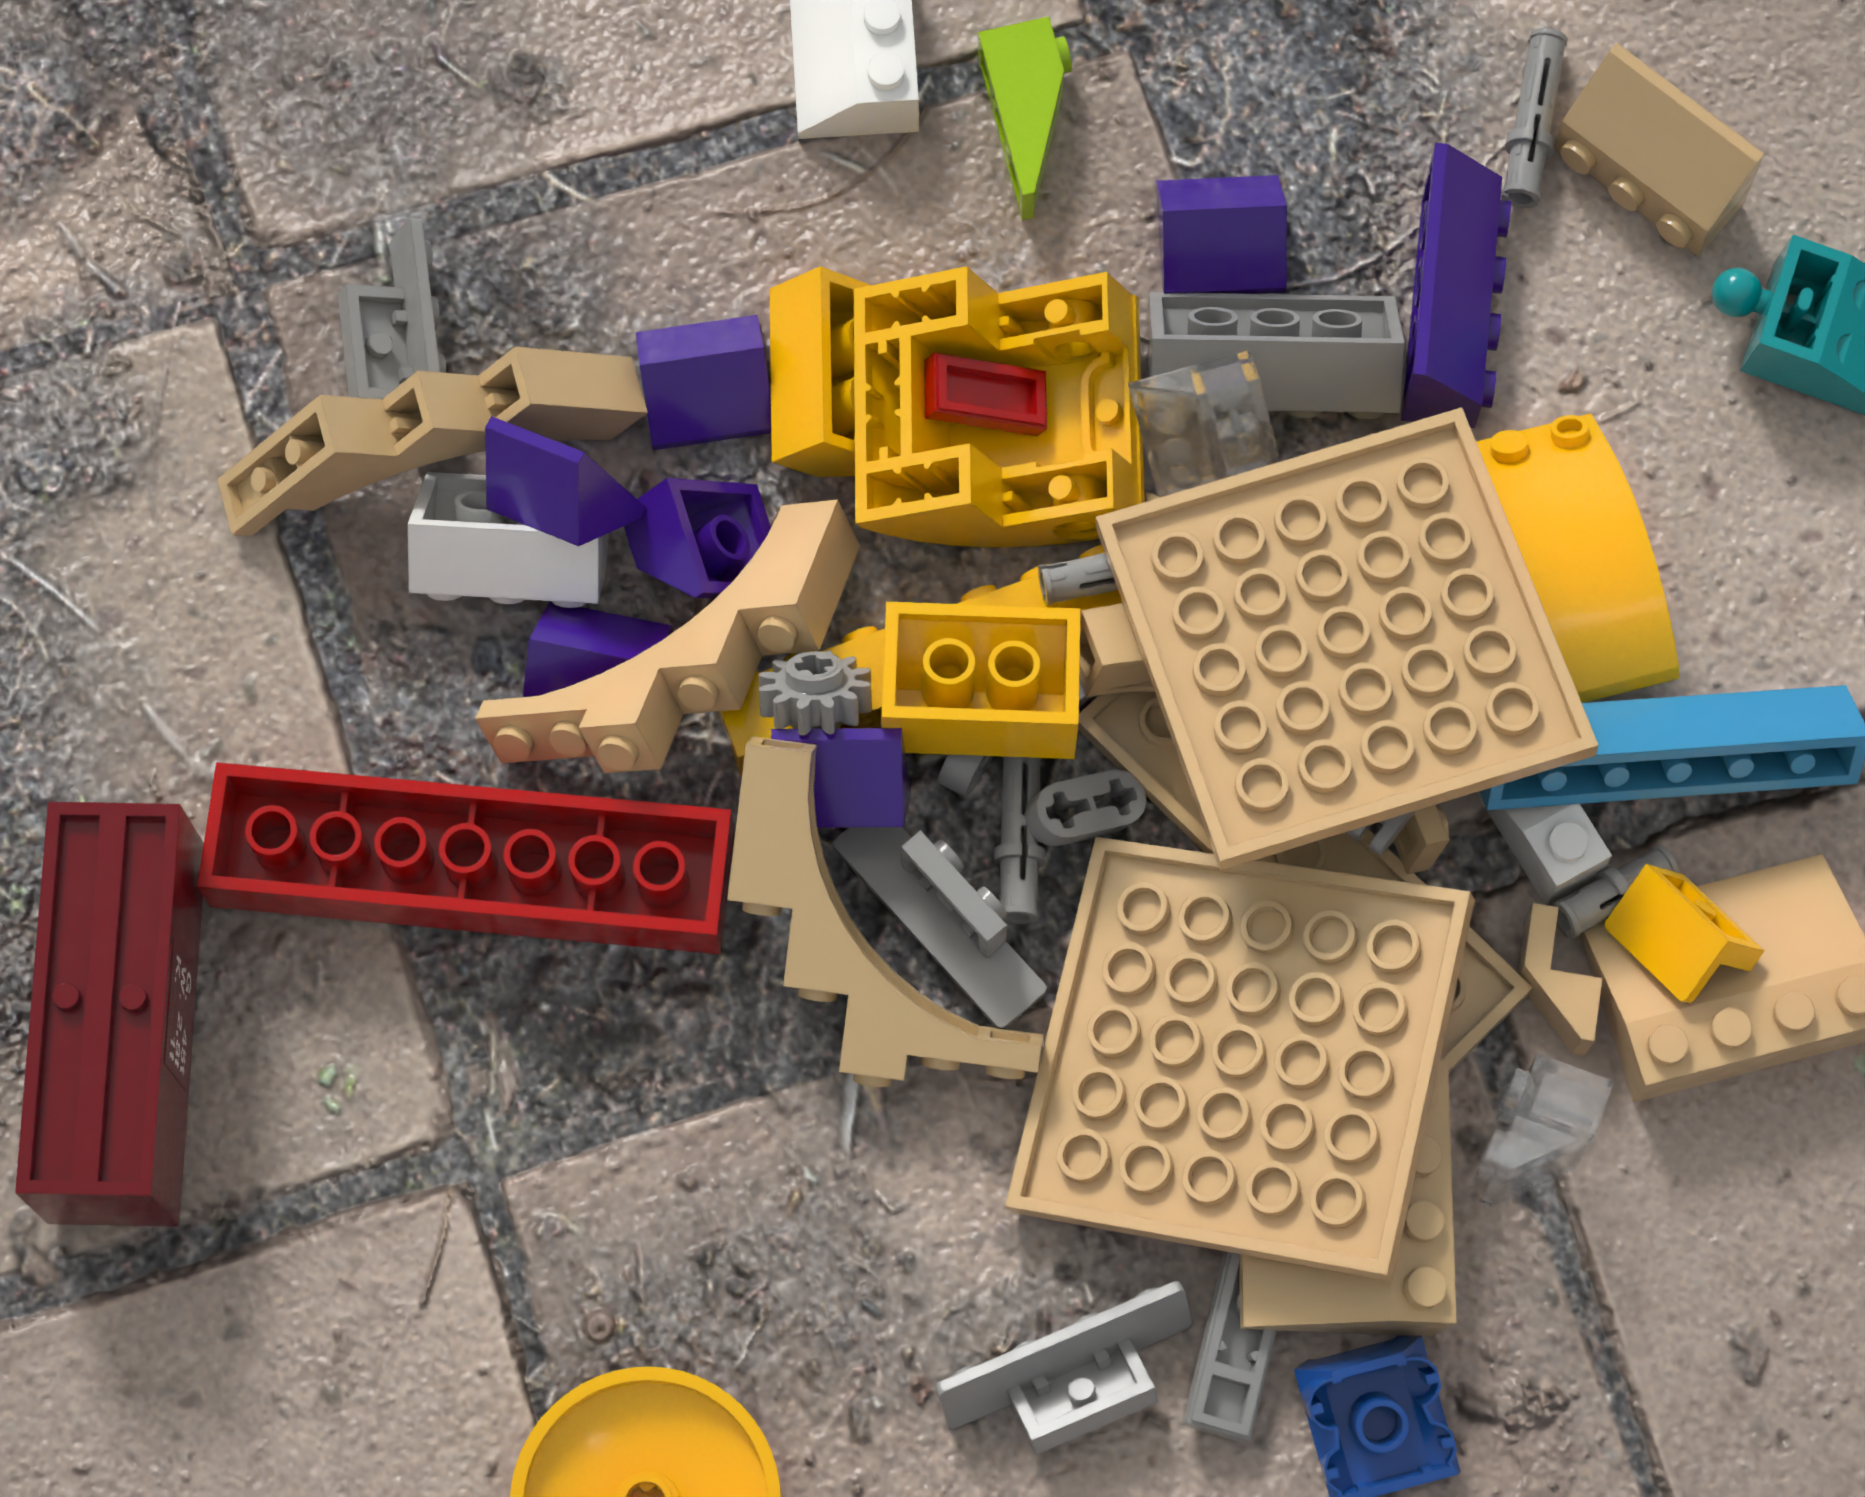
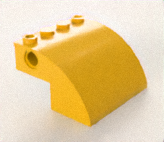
(982, 483)
(1585, 553)

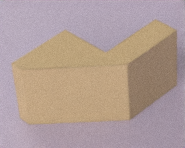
(1563, 998)

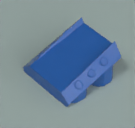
(1377, 1418)

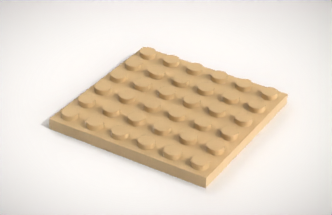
(1344, 638)
(1242, 1056)

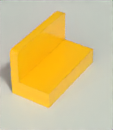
(1678, 932)

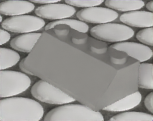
(1306, 348)

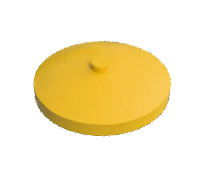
(646, 1438)

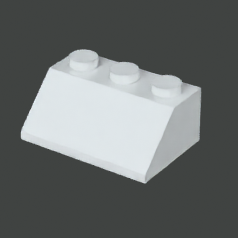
(854, 67)
(473, 552)

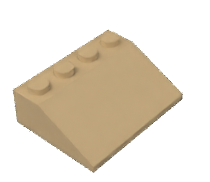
(1790, 1006)
(1423, 1283)

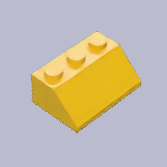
(813, 373)
(982, 679)

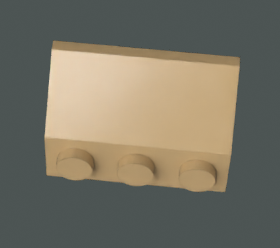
(1658, 151)

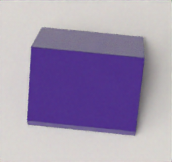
(1223, 235)
(705, 382)
(552, 486)
(582, 644)
(857, 776)

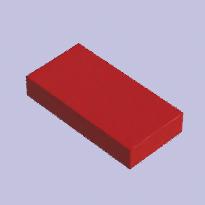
(985, 394)

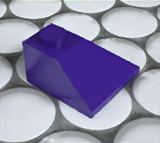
(698, 533)

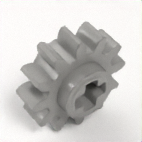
(815, 692)

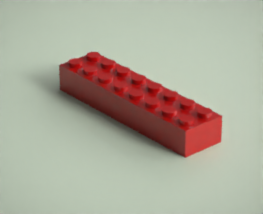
(467, 858)

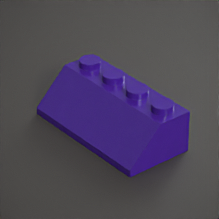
(1455, 289)

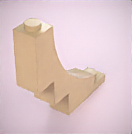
(428, 418)

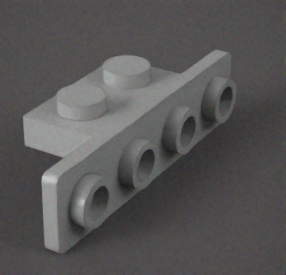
(392, 329)
(945, 916)
(1073, 1375)

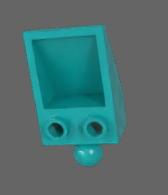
(1817, 339)

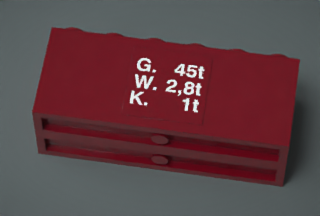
(111, 1015)

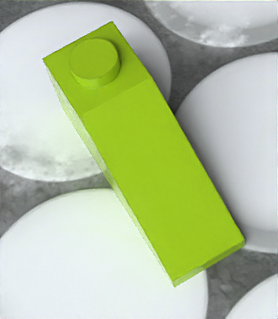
(1024, 86)

